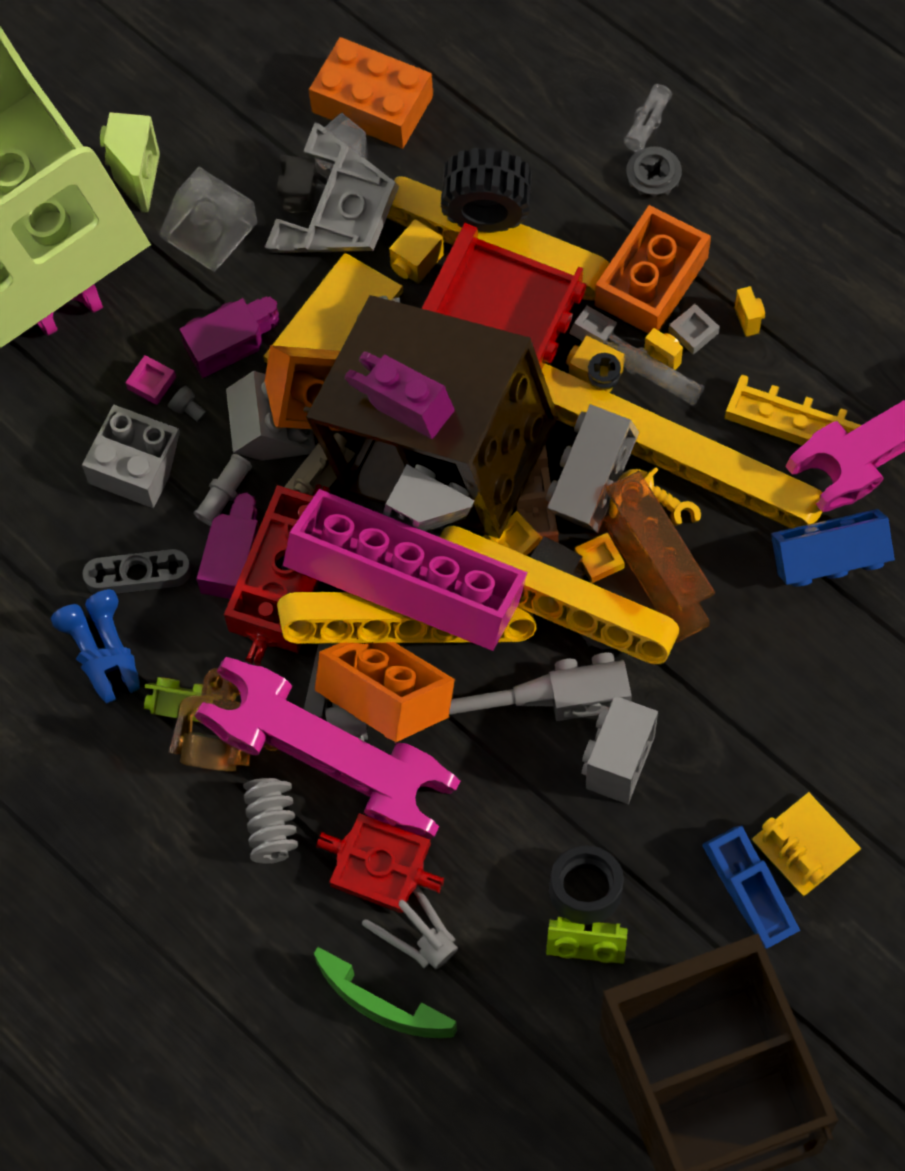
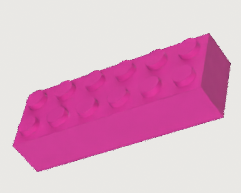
(405, 569)

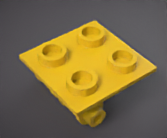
(805, 844)

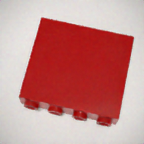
(506, 292)

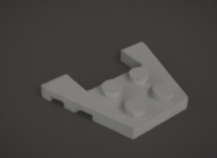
(350, 205)

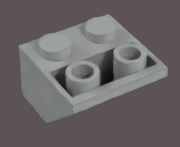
(253, 424)
(132, 456)
(425, 501)

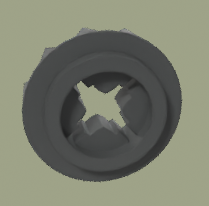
(649, 159)

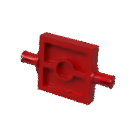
(380, 862)

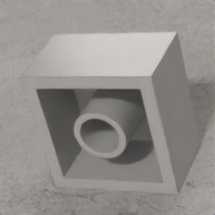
(619, 749)

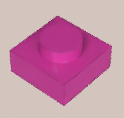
(150, 380)

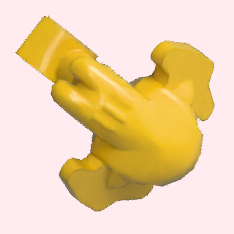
(665, 499)

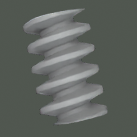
(269, 819)

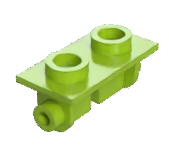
(168, 696)
(603, 944)

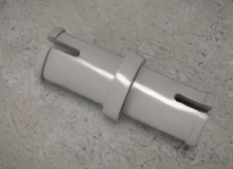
(223, 489)

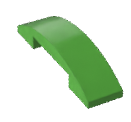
(424, 1023)

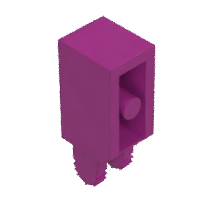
(228, 333)
(403, 393)
(228, 548)

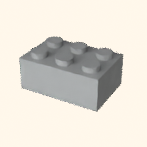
(591, 465)

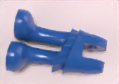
(97, 661)

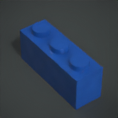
(833, 547)

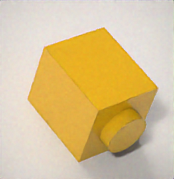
(416, 252)
(580, 356)

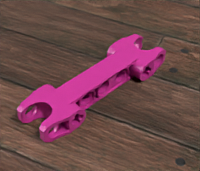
(852, 456)
(270, 718)

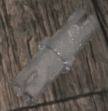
(655, 101)

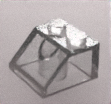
(208, 219)

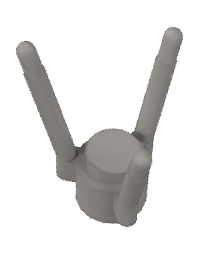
(435, 945)

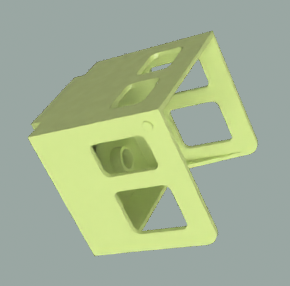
(57, 206)

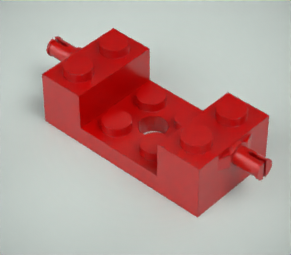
(261, 583)

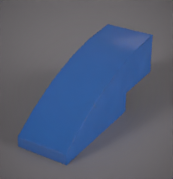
(751, 886)

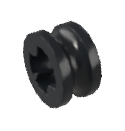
(594, 367)

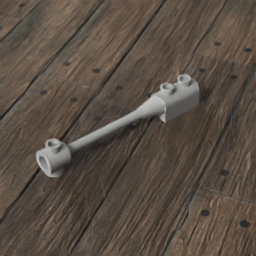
(569, 689)

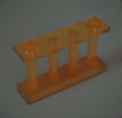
(658, 555)

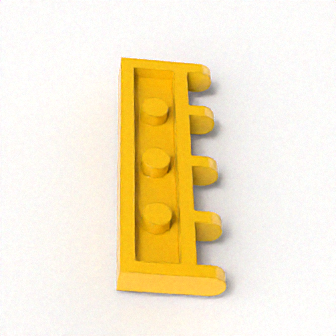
(778, 415)

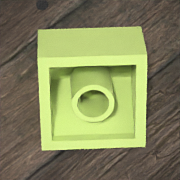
(132, 155)

